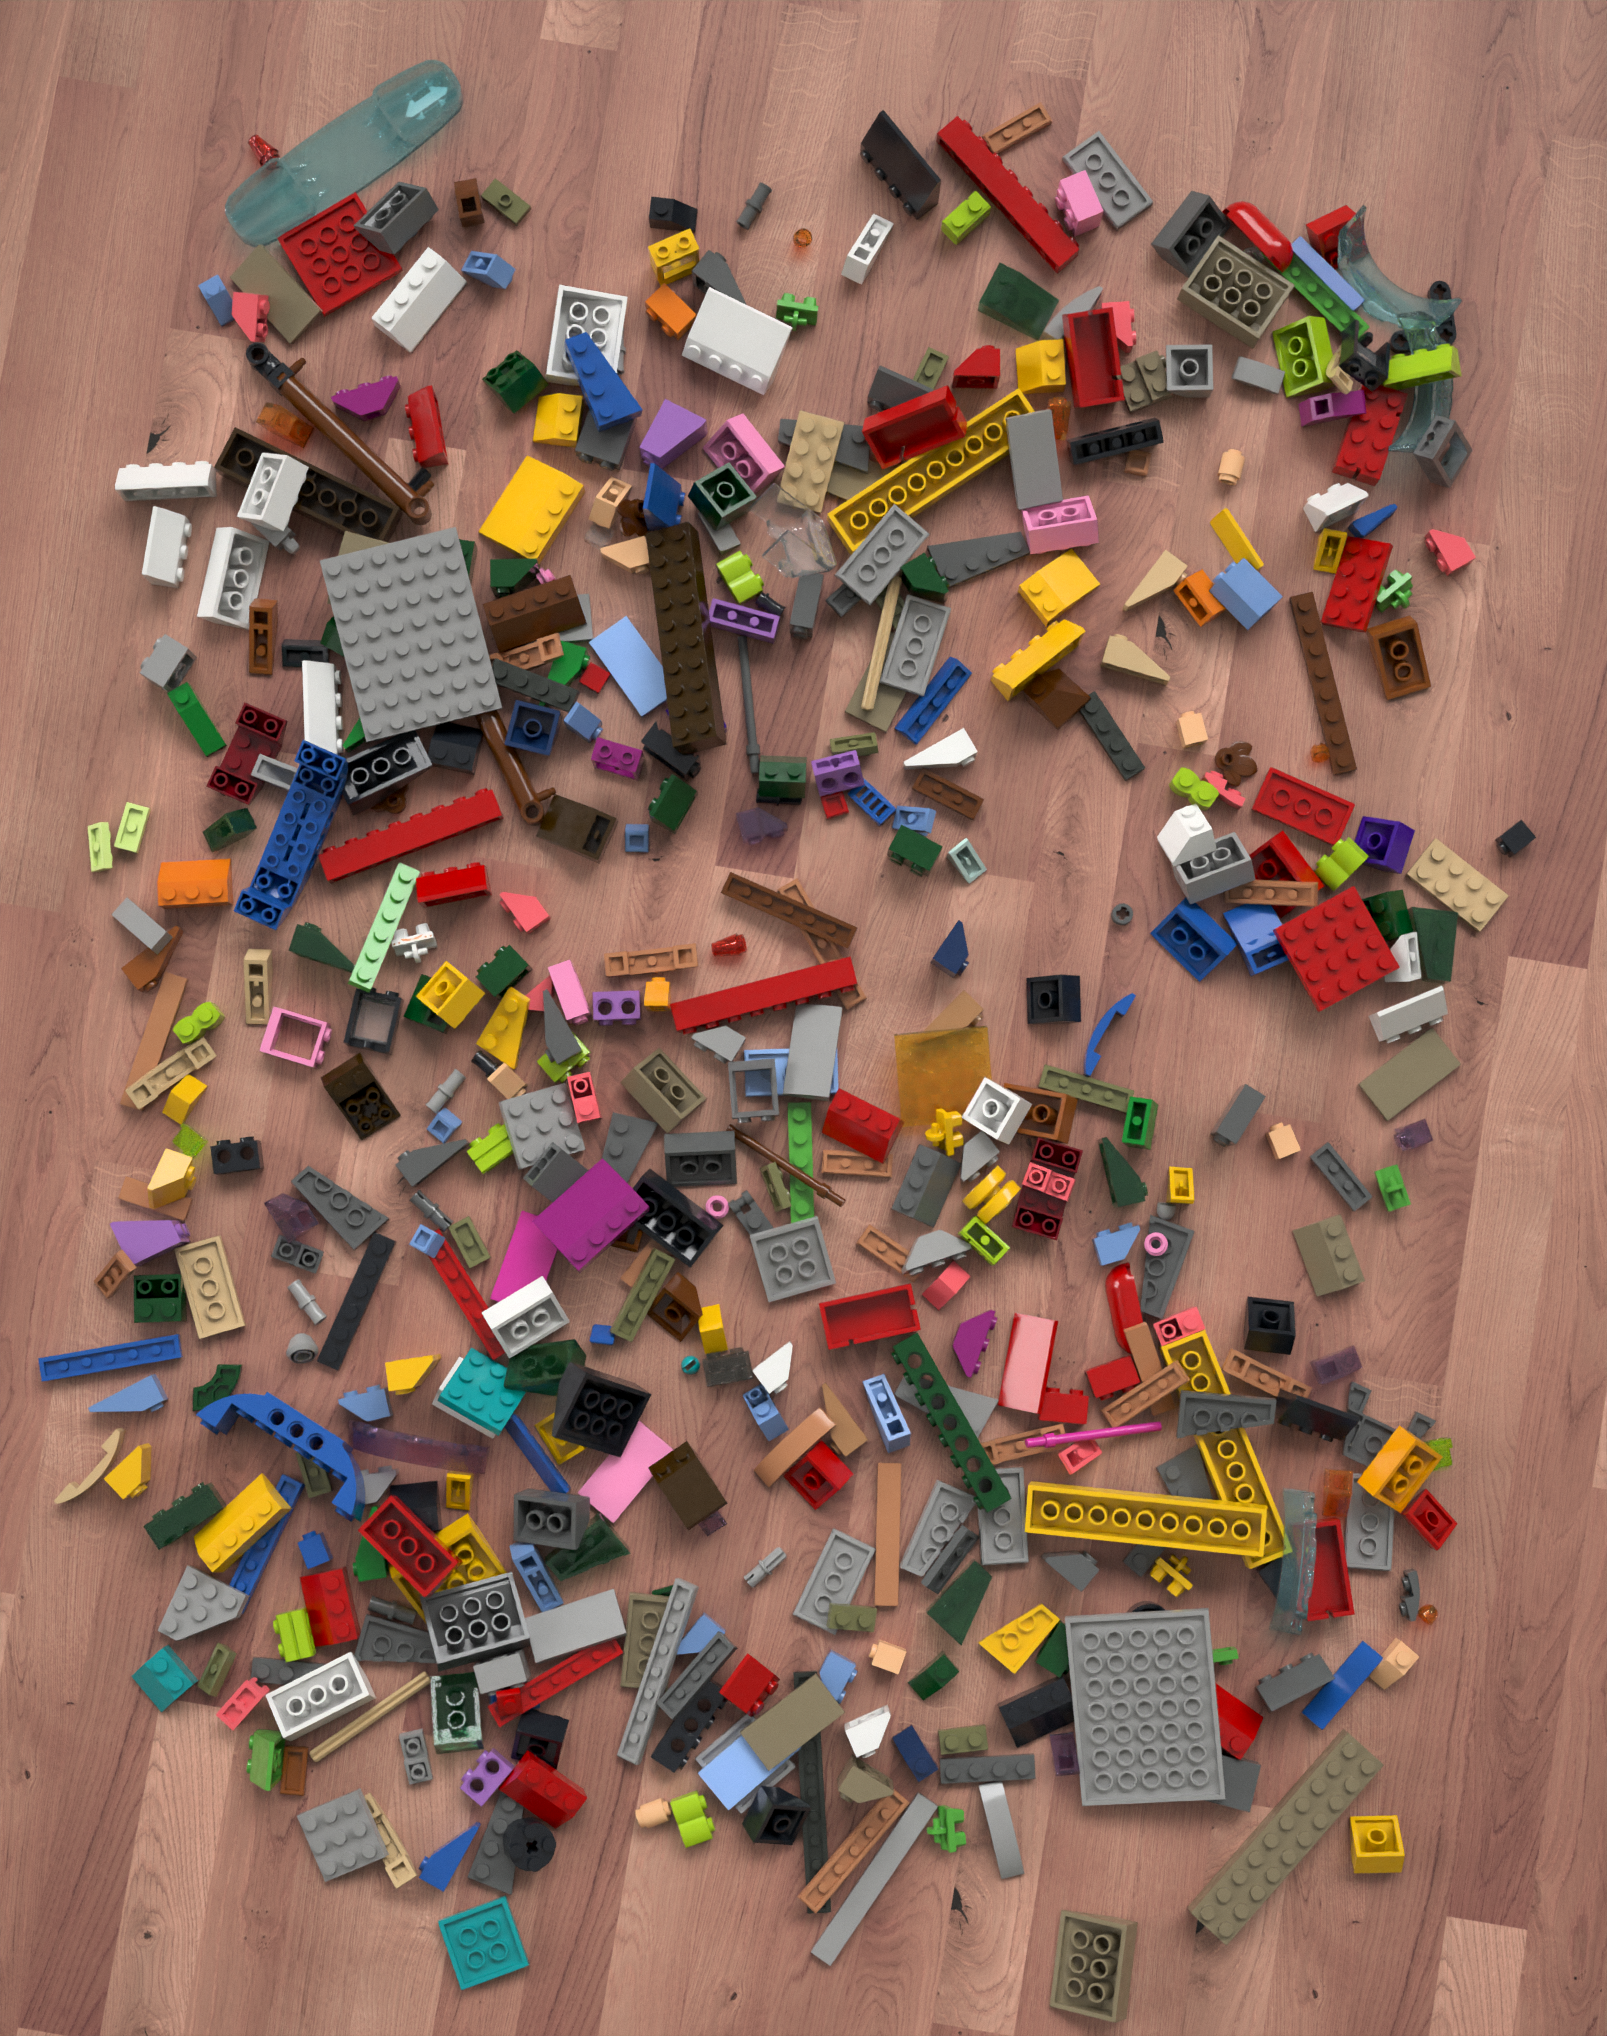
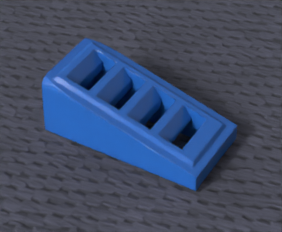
(1365, 525)
(865, 807)

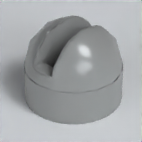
(1165, 1210)

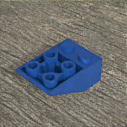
(1253, 931)

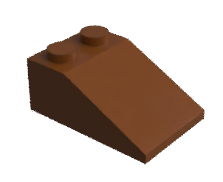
(1399, 657)
(1049, 1115)

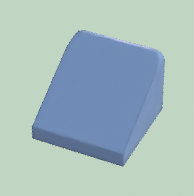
(637, 838)
(444, 1125)
(427, 1241)

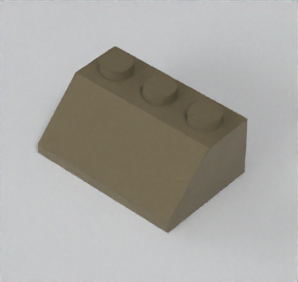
(663, 1090)
(1328, 1255)
(863, 1782)

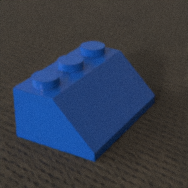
(1193, 938)

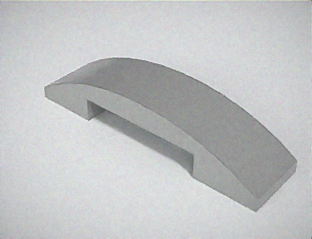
(1001, 1829)

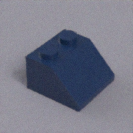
(533, 728)
(953, 952)

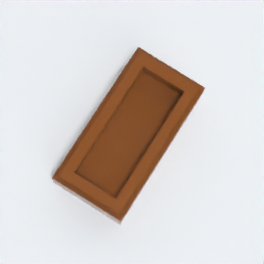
(294, 1770)

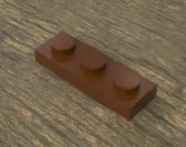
(947, 794)

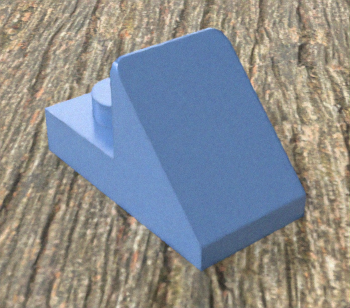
(218, 299)
(914, 818)

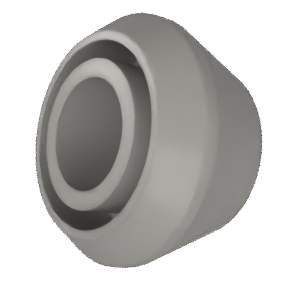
(302, 1348)

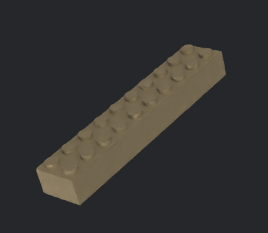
(1284, 1836)

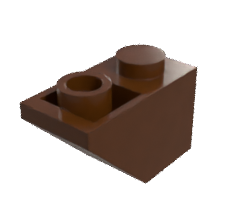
(469, 202)

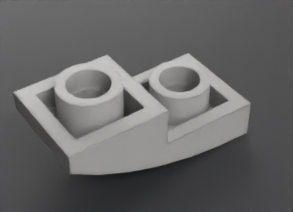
(1258, 375)
(416, 1756)

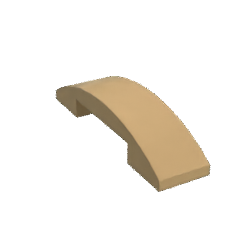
(1337, 375)
(169, 1072)
(112, 1447)
(398, 1861)

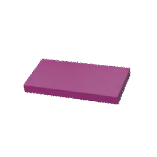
(526, 1259)

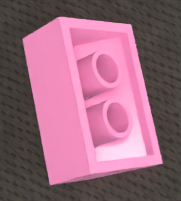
(746, 451)
(1060, 525)

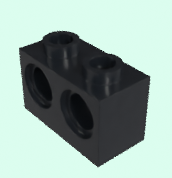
(237, 1161)

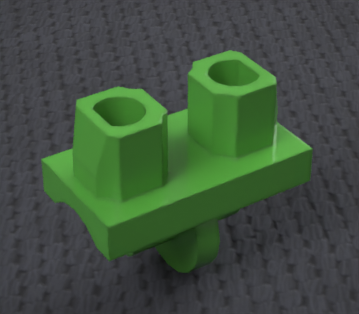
(795, 312)
(1397, 593)
(1392, 1188)
(944, 1828)

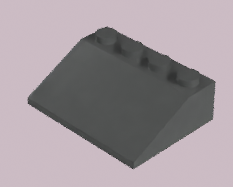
(475, 1621)

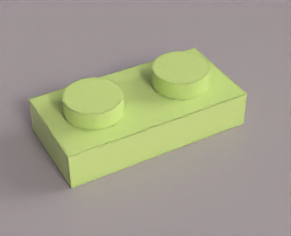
(132, 827)
(100, 847)

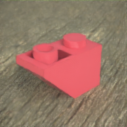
(251, 313)
(1123, 318)
(1450, 550)
(526, 909)
(584, 1098)
(1179, 1325)

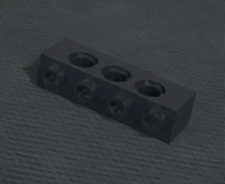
(1114, 441)
(674, 1759)

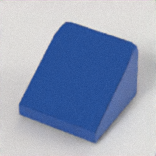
(602, 1335)

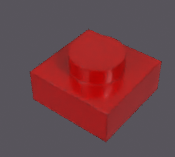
(509, 1701)

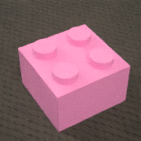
(1078, 203)

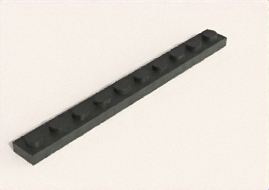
(813, 1793)

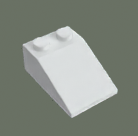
(1334, 505)

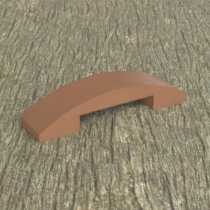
(534, 654)
(651, 960)
(1262, 1375)
(1014, 1445)
(794, 1446)

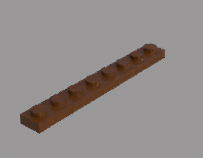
(1323, 683)

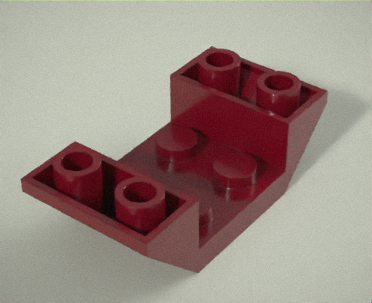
(256, 734)
(1039, 1211)

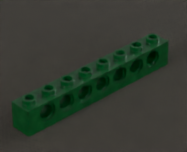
(998, 1493)

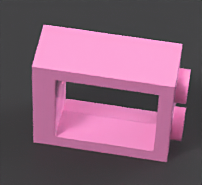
(570, 992)
(273, 1029)

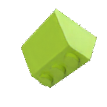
(1304, 356)
(1423, 367)

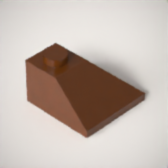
(1055, 697)
(677, 1307)

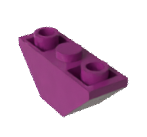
(368, 399)
(1331, 407)
(972, 1340)

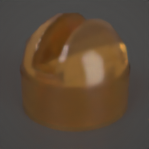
(803, 234)
(1319, 753)
(1428, 1614)

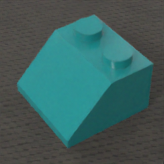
(164, 1678)

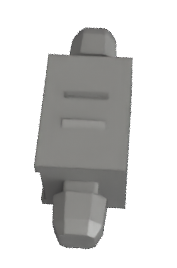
(280, 539)

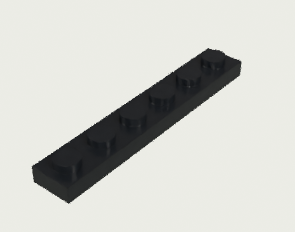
(356, 1301)

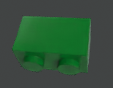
(1140, 1123)

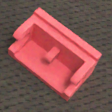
(242, 1703)

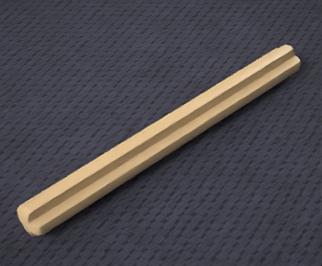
(881, 644)
(370, 1717)

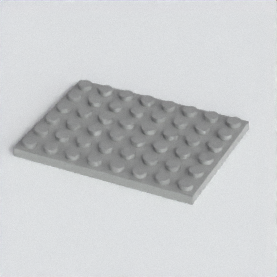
(411, 634)
(1145, 1707)

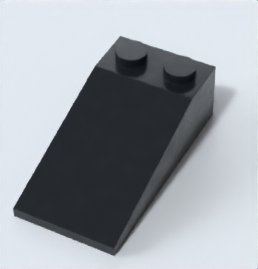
(384, 770)

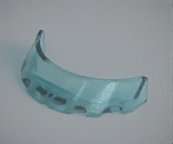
(1381, 296)
(1430, 398)
(1297, 1561)

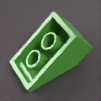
(267, 1758)

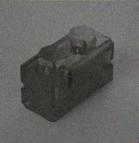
(727, 1368)

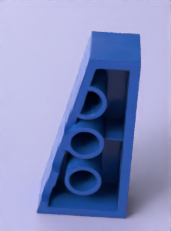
(601, 386)

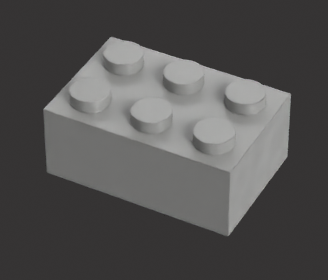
(1215, 871)

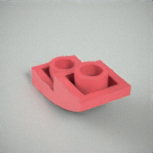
(1230, 797)
(1049, 1182)

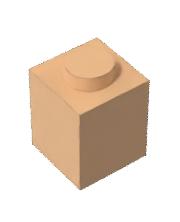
(1191, 729)
(1282, 1140)
(887, 1656)

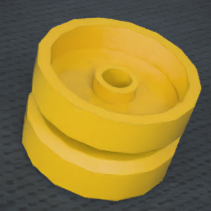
(993, 1196)

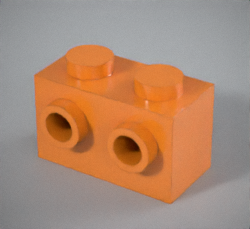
(670, 312)
(1197, 599)

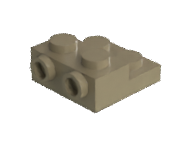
(1144, 381)

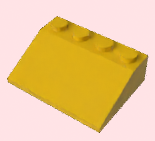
(532, 510)
(1037, 658)
(470, 1547)

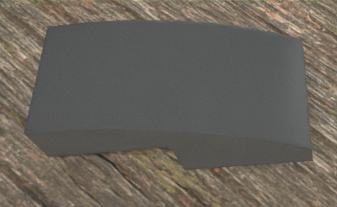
(297, 1254)
(1410, 1602)

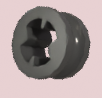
(1117, 908)

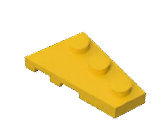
(505, 1028)
(1020, 1637)

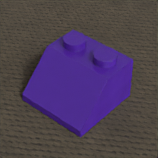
(1384, 843)

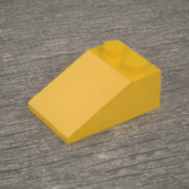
(1057, 587)

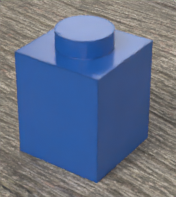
(314, 1549)

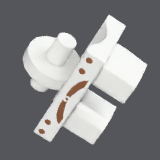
(414, 945)

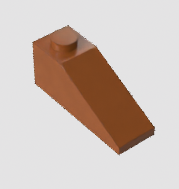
(262, 635)
(148, 966)

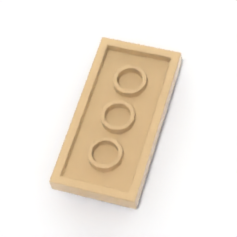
(811, 458)
(1457, 885)
(210, 1287)

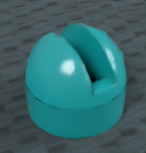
(686, 1361)

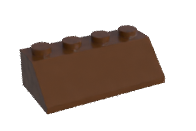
(534, 613)

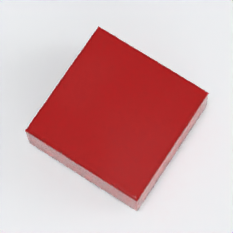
(594, 678)
(834, 804)

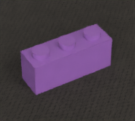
(744, 620)

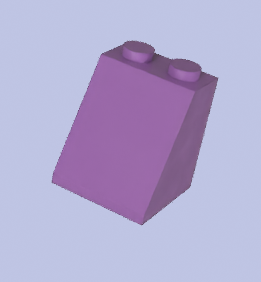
(671, 434)
(149, 1239)

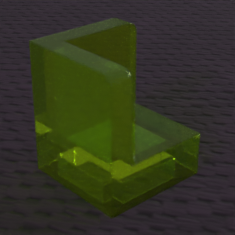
(189, 1140)
(1442, 1446)

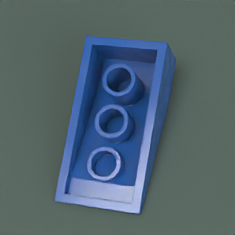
(662, 500)

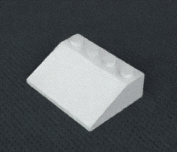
(581, 312)
(737, 341)

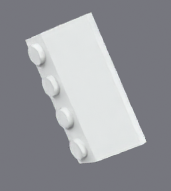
(419, 300)
(166, 481)
(232, 577)
(321, 705)
(320, 1697)

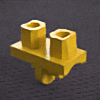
(942, 1131)
(1179, 1583)

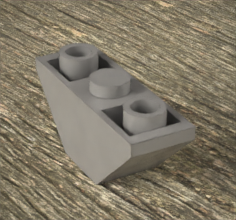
(934, 1250)

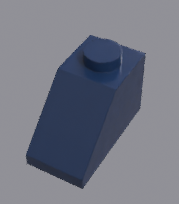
(915, 1753)

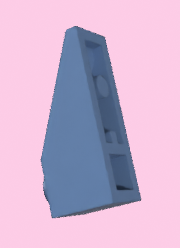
(138, 1397)
(887, 1413)
(536, 1575)

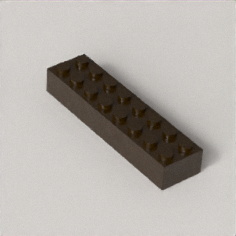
(321, 496)

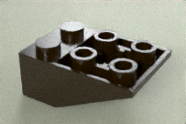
(577, 828)
(360, 1096)

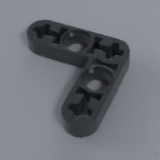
(1447, 326)

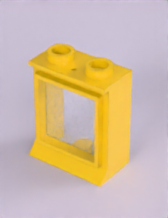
(674, 257)

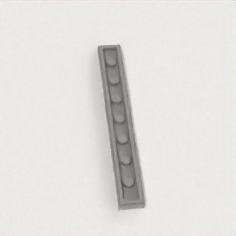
(657, 1671)
(874, 1878)

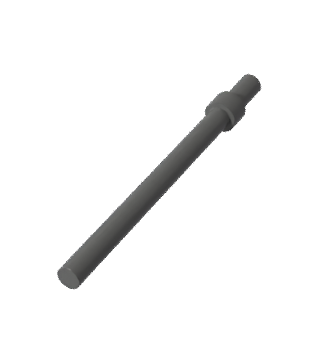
(752, 748)

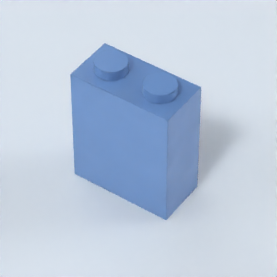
(1245, 593)

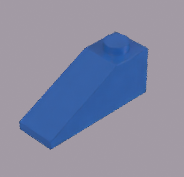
(445, 1860)

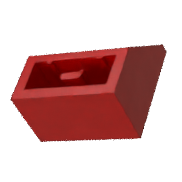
(1324, 233)

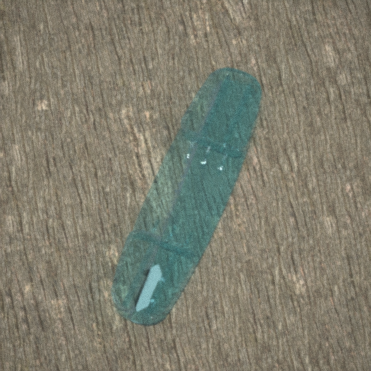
(345, 153)

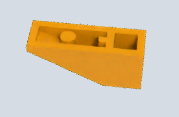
(657, 995)

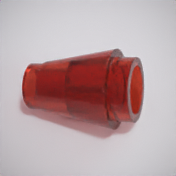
(262, 149)
(730, 946)

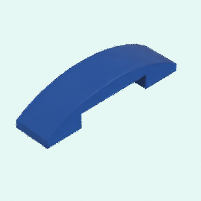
(1091, 1058)

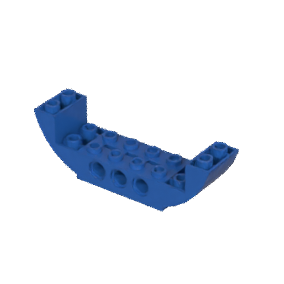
(296, 836)
(269, 1413)

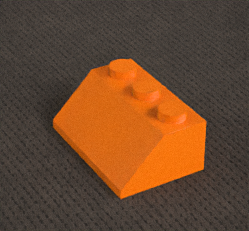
(195, 884)

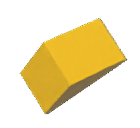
(1329, 550)
(184, 1098)
(1180, 1185)
(712, 1329)
(459, 1490)

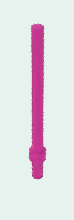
(1050, 1440)

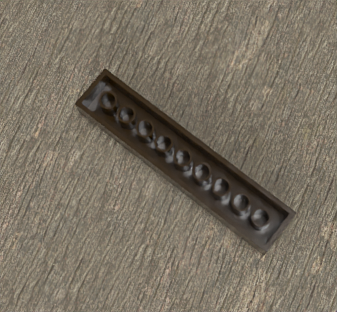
(685, 639)

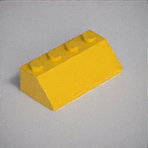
(240, 1524)

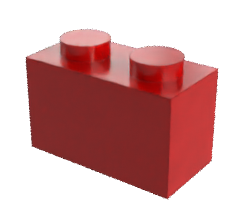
(1112, 1377)
(1065, 1407)

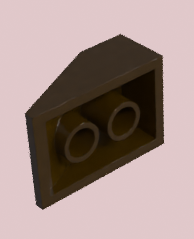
(687, 1485)

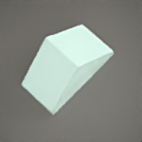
(966, 860)

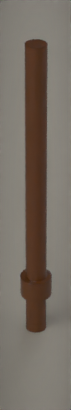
(823, 1190)

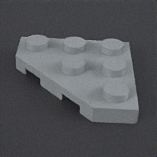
(201, 1605)

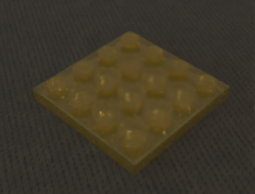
(940, 1071)

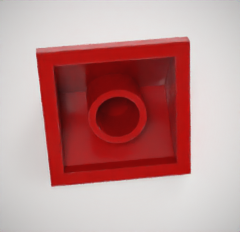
(1429, 1519)

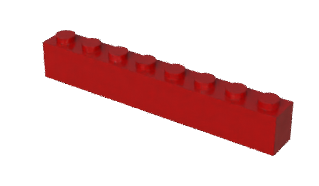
(1007, 194)
(410, 836)
(764, 995)

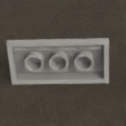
(812, 1051)

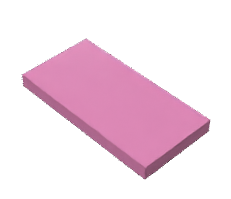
(622, 1478)

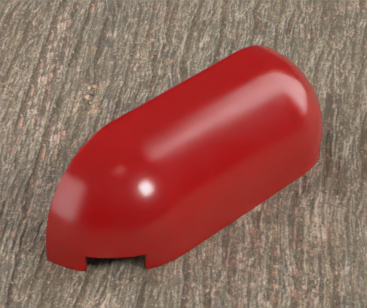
(1261, 233)
(1122, 1302)

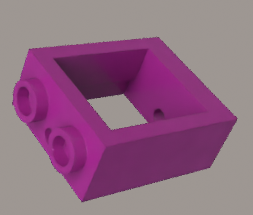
(611, 754)

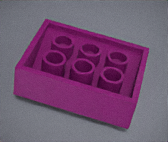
(591, 1215)

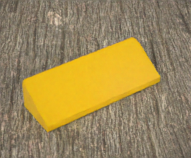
(1235, 539)

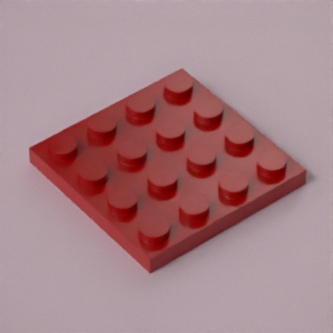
(335, 257)
(1336, 948)

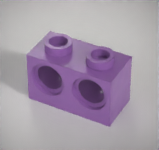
(837, 773)
(617, 1000)
(490, 1779)

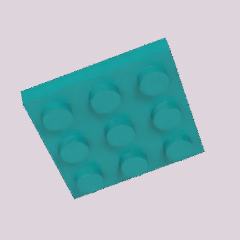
(479, 1392)
(483, 1942)

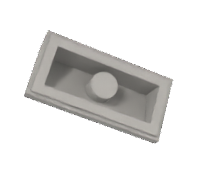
(724, 538)

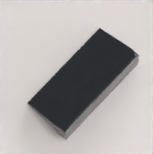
(296, 651)

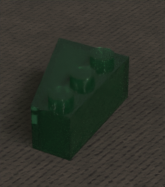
(1435, 942)
(184, 1515)
(597, 1547)
(960, 1600)

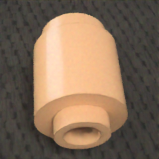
(1231, 467)
(653, 1813)

